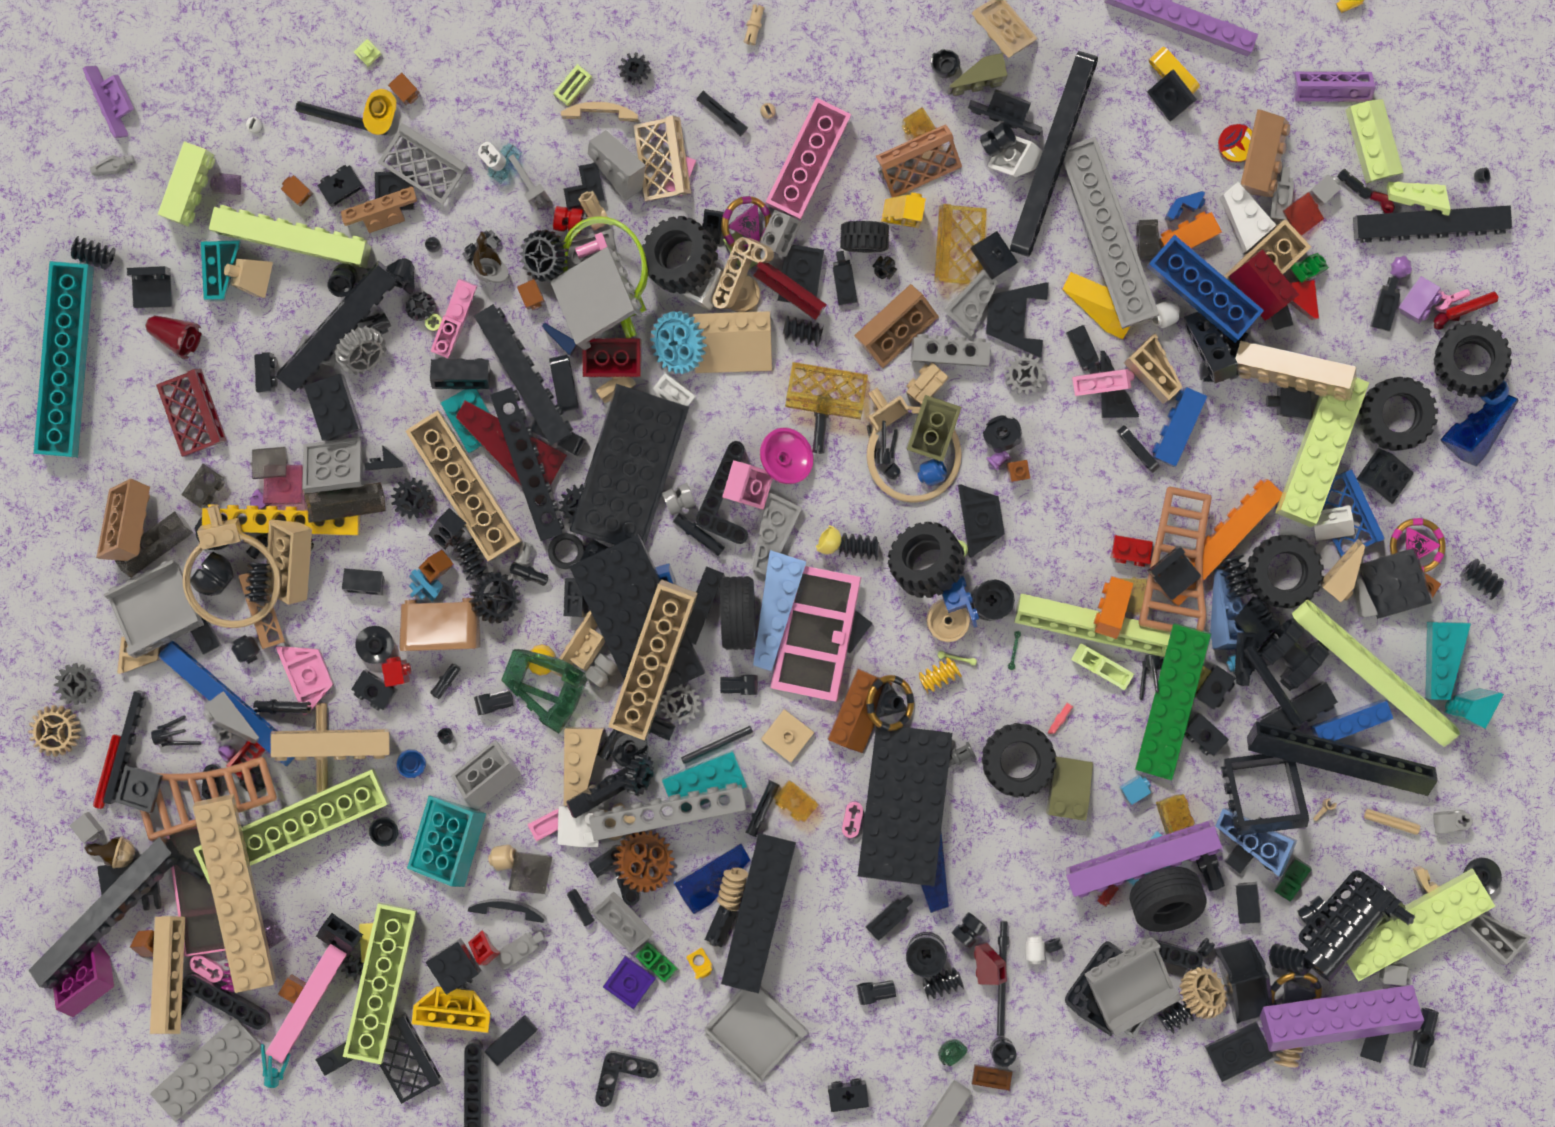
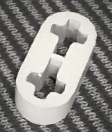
(494, 154)

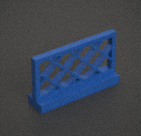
(1363, 507)

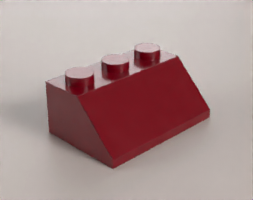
(1264, 284)
(613, 357)

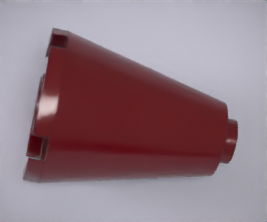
(175, 334)

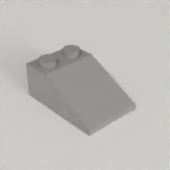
(227, 716)

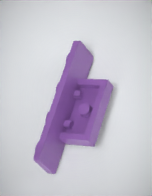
(111, 99)

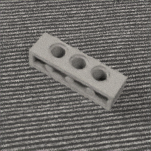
(920, 354)

